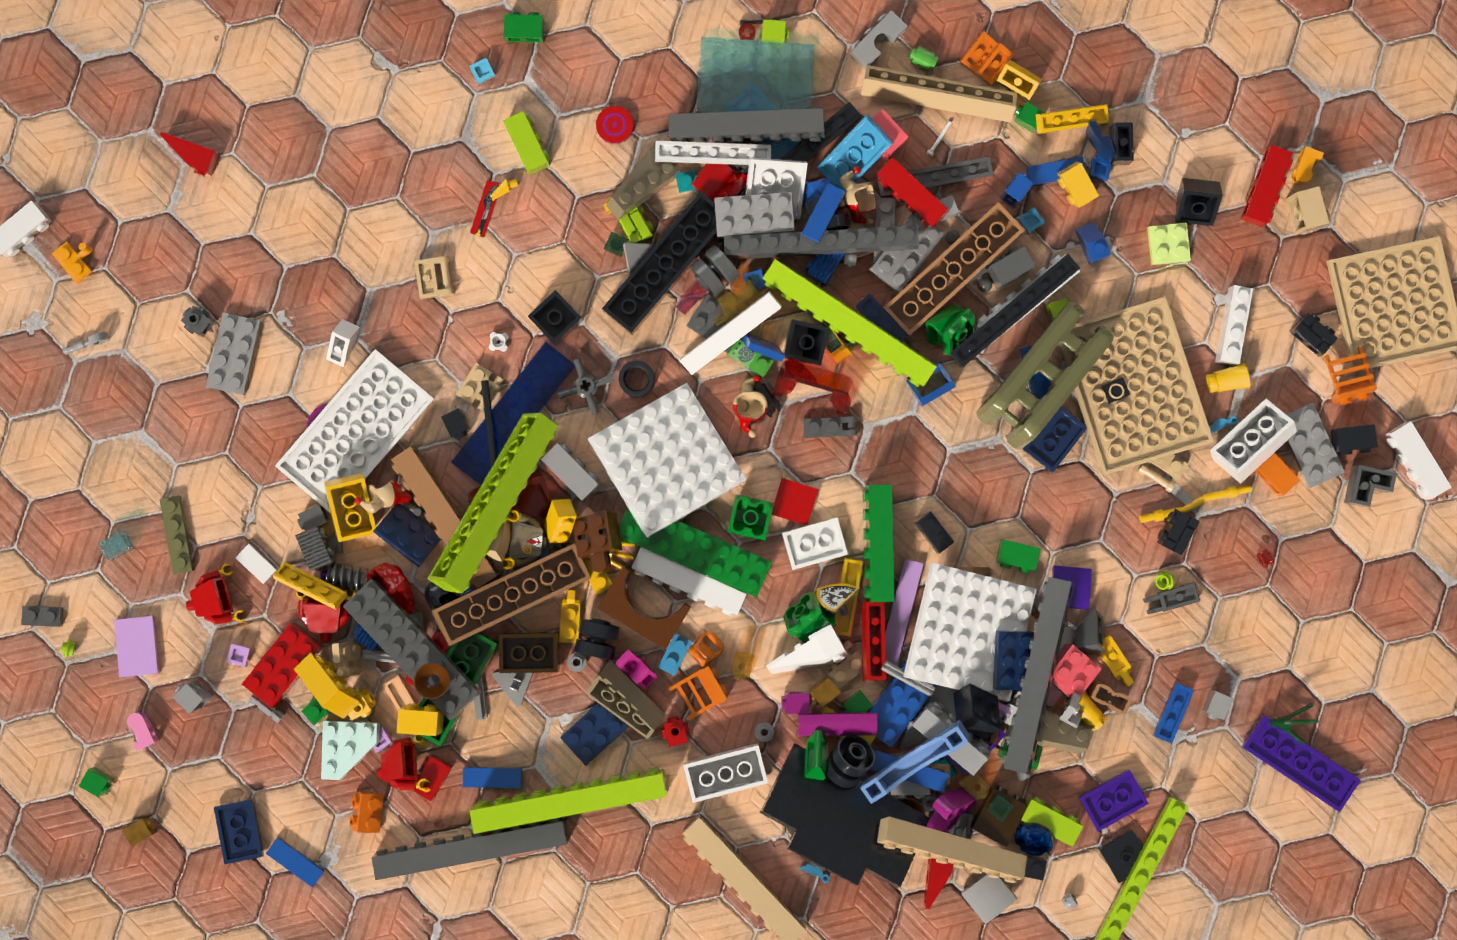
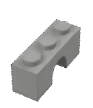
(889, 27)

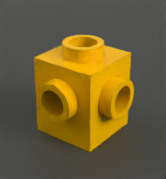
(366, 704)

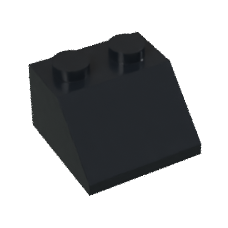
(1198, 201)
(805, 342)

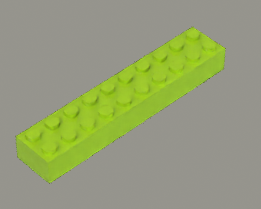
(849, 322)
(493, 502)
(568, 801)

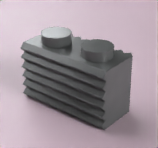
(315, 548)

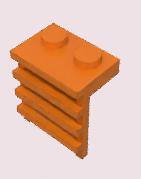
(1354, 388)
(715, 691)

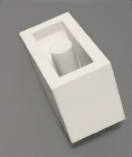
(342, 342)

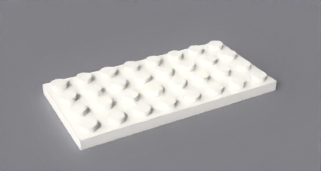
(355, 427)

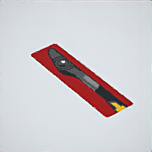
(484, 210)

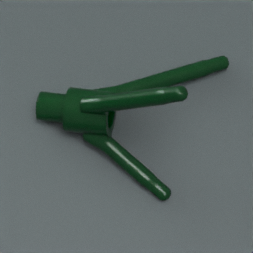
(1285, 722)

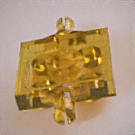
(738, 300)

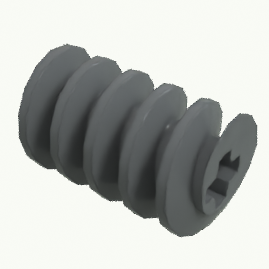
(346, 577)

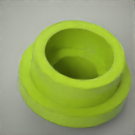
(1160, 581)
(68, 648)

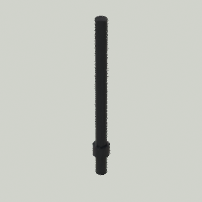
(489, 422)

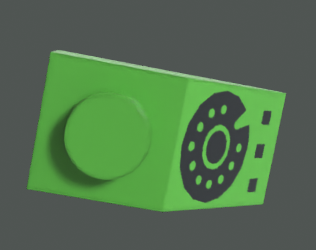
(751, 360)

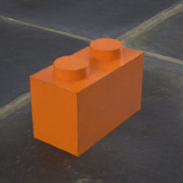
(1277, 474)

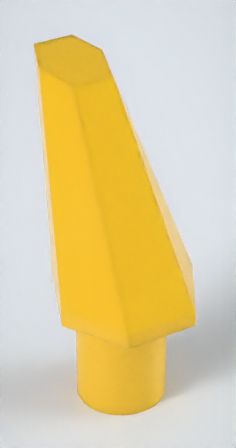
(503, 188)

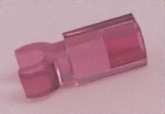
(690, 300)

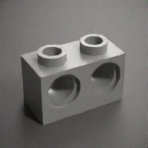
(192, 696)

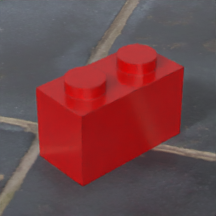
(436, 772)

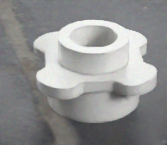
(503, 340)

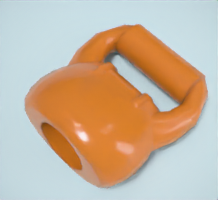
(702, 652)

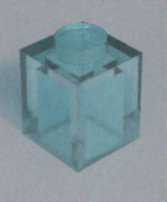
(115, 546)

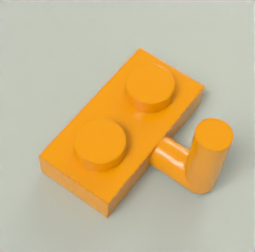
(73, 261)

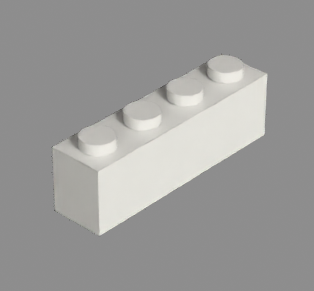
(1234, 325)
(1417, 460)

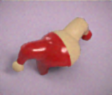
(858, 197)
(749, 405)
(384, 497)

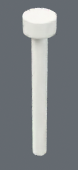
(931, 152)

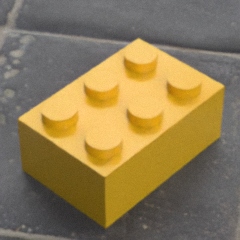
(348, 517)
(326, 686)

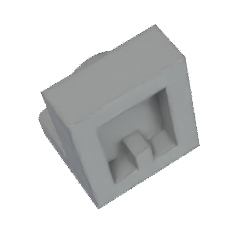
(1071, 712)

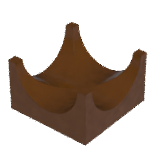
(620, 607)

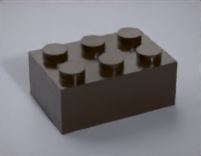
(529, 652)

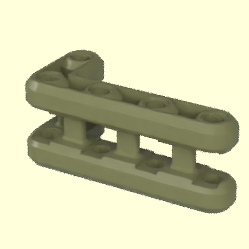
(1062, 381)

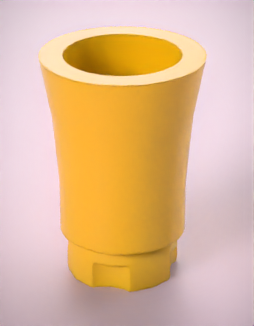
(1229, 379)
(1092, 715)

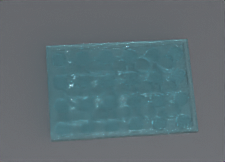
(753, 75)

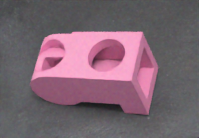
(143, 730)

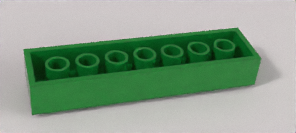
(701, 553)

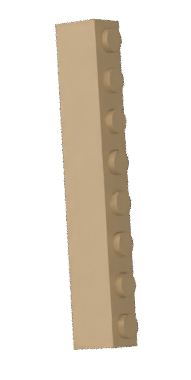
(939, 93)
(952, 849)
(743, 880)

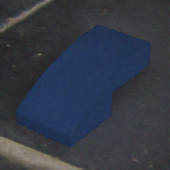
(1102, 145)

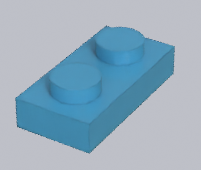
(675, 654)

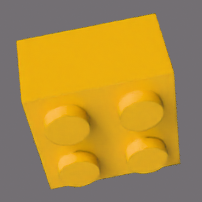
(420, 720)

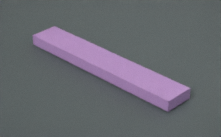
(901, 609)

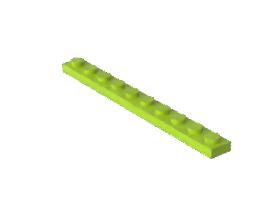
(1142, 870)

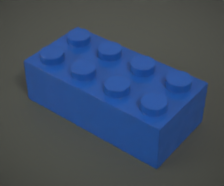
(896, 708)

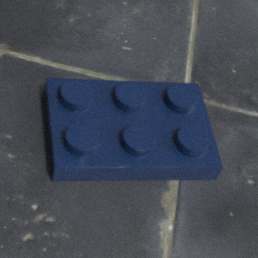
(1055, 439)
(407, 534)
(1010, 658)
(593, 733)
(238, 831)

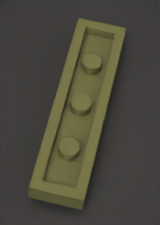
(176, 535)

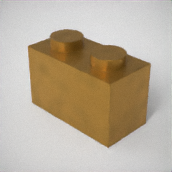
(823, 691)

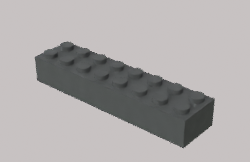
(748, 126)
(409, 644)

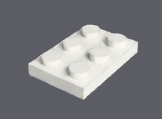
(814, 543)

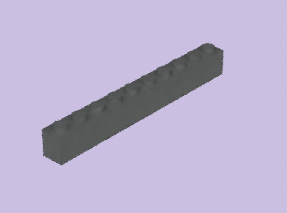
(831, 243)
(1039, 675)
(468, 849)

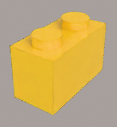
(1019, 79)
(1077, 185)
(560, 521)

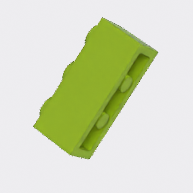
(527, 142)
(1062, 827)

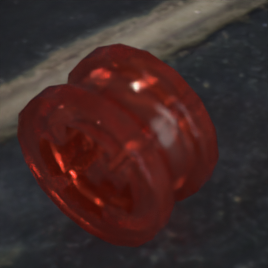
(751, 28)
(1265, 558)

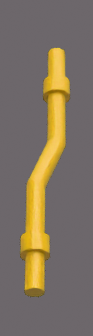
(1230, 492)

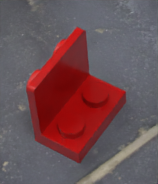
(719, 181)

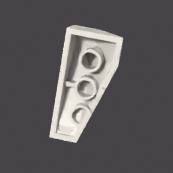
(821, 649)

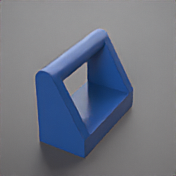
(936, 393)

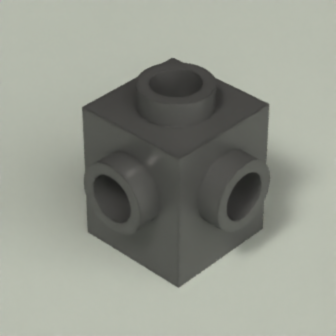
(197, 321)

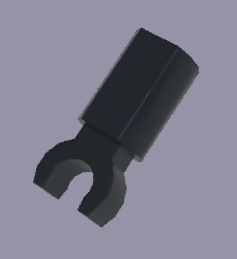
(769, 398)

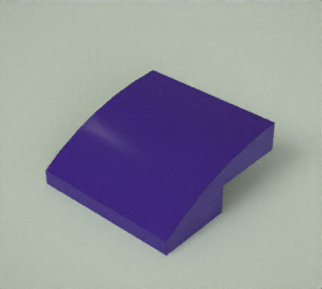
(1081, 578)

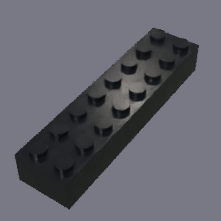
(664, 265)

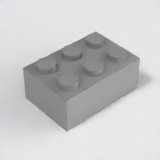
(571, 471)

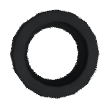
(622, 376)

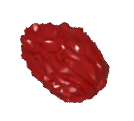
(395, 583)

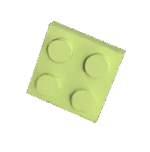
(1168, 244)

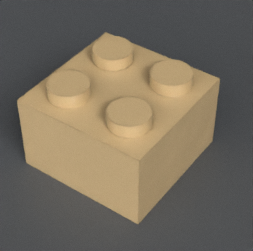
(1308, 210)

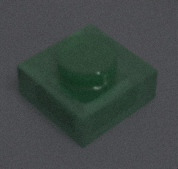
(615, 244)
(1000, 807)

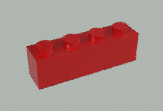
(1267, 185)
(909, 189)
(873, 641)

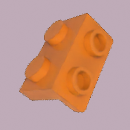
(366, 812)

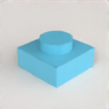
(482, 71)

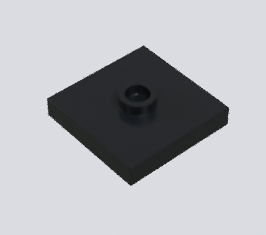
(1121, 854)

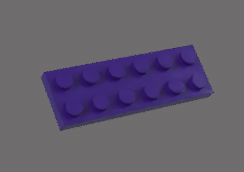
(1301, 764)

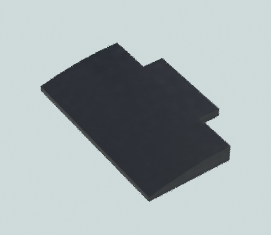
(838, 824)

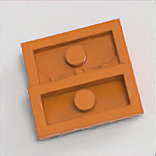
(986, 58)

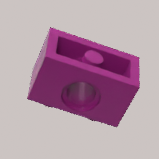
(796, 702)

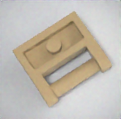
(427, 277)
(1170, 465)

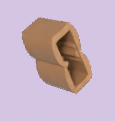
(1112, 699)

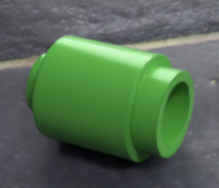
(923, 58)

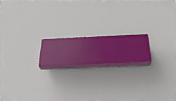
(838, 724)

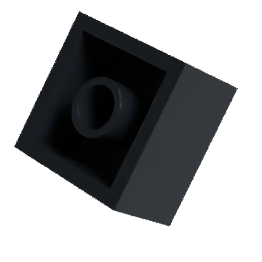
(555, 318)
(977, 710)

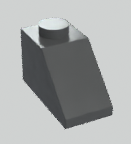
(1090, 634)

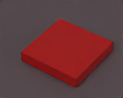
(794, 501)

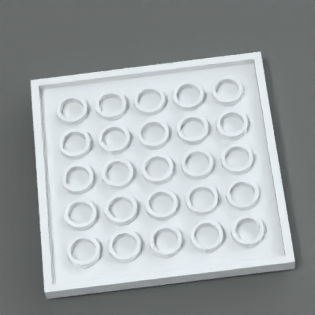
(666, 460)
(959, 626)

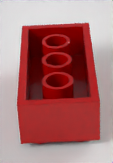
(275, 671)

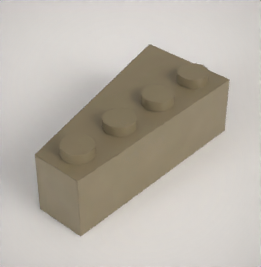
(641, 184)
(625, 700)
(1061, 735)

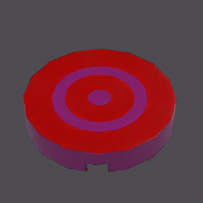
(614, 125)

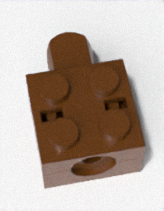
(597, 538)

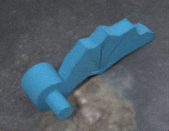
(1221, 423)
(816, 871)

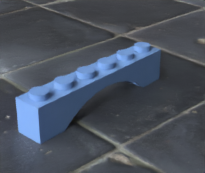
(921, 756)

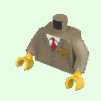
(526, 540)

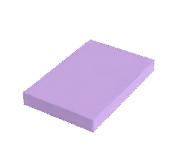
(136, 646)

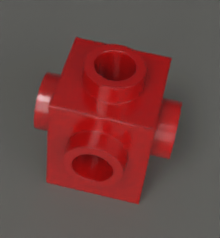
(675, 738)

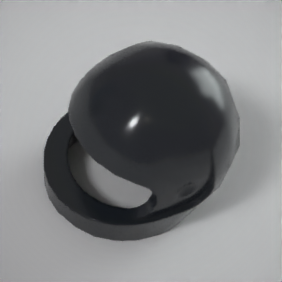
(437, 596)

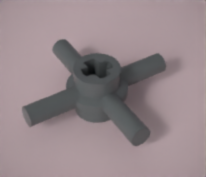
(580, 383)

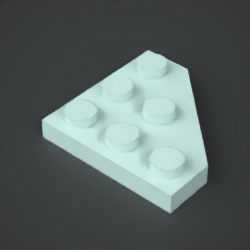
(346, 745)

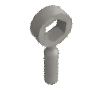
(94, 339)

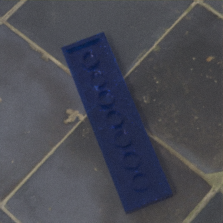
(526, 395)

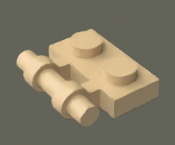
(471, 387)
(346, 656)
(846, 669)

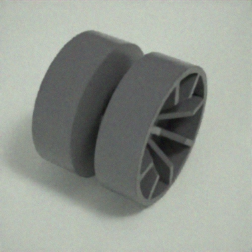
(718, 267)

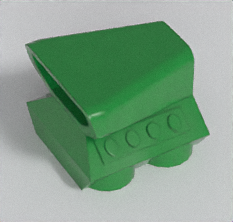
(950, 327)
(750, 517)
(807, 617)

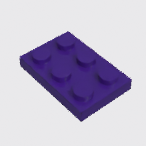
(1113, 800)

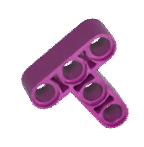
(950, 808)

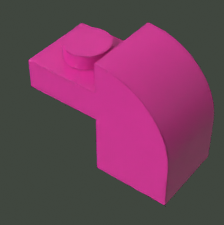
(636, 669)

